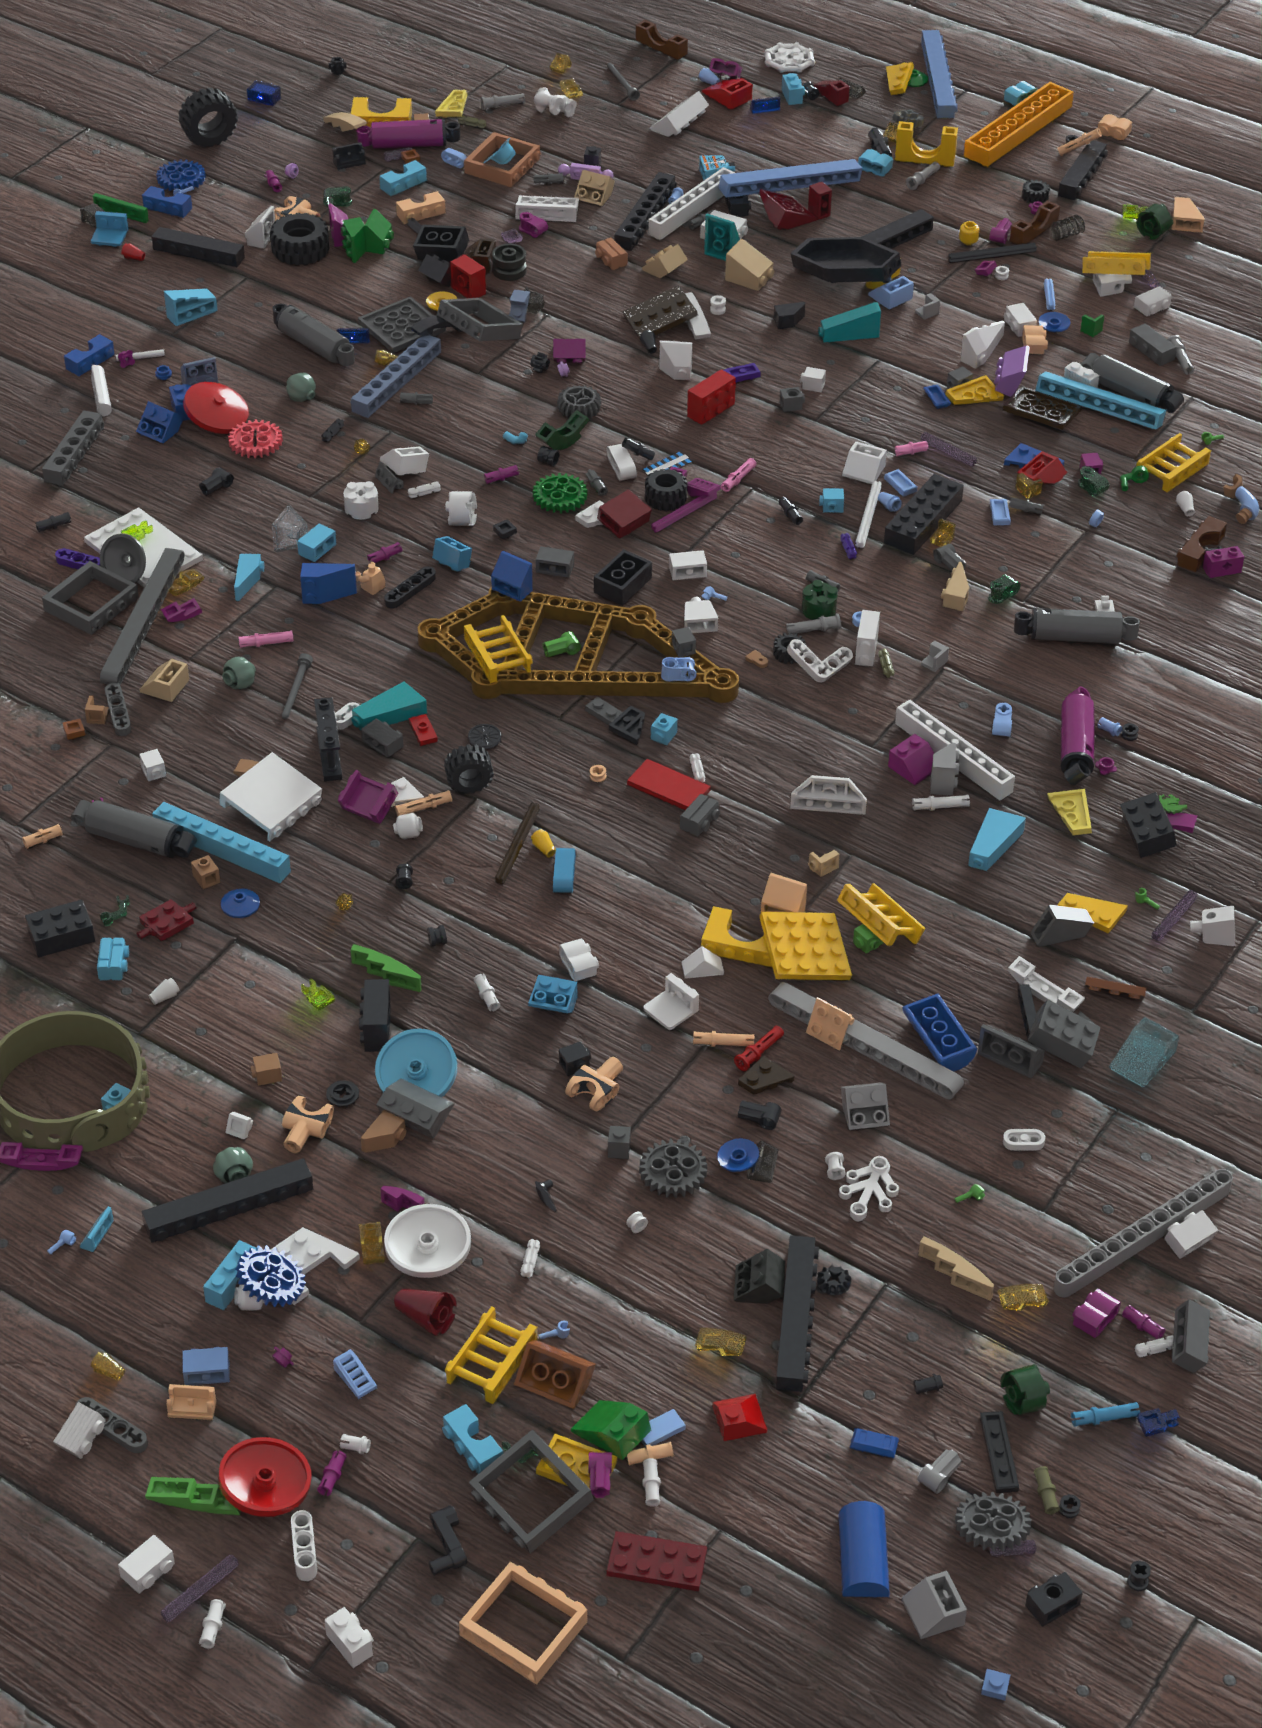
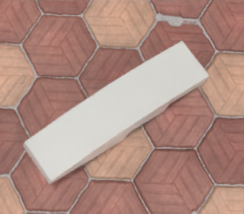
(698, 324)

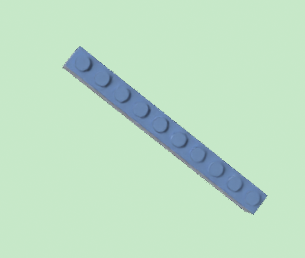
(938, 74)
(789, 177)

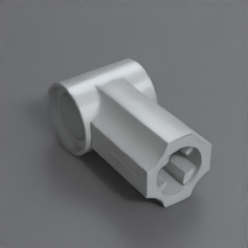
(937, 1474)

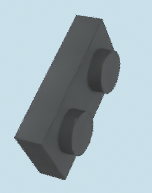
(602, 710)

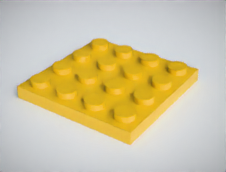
(805, 946)

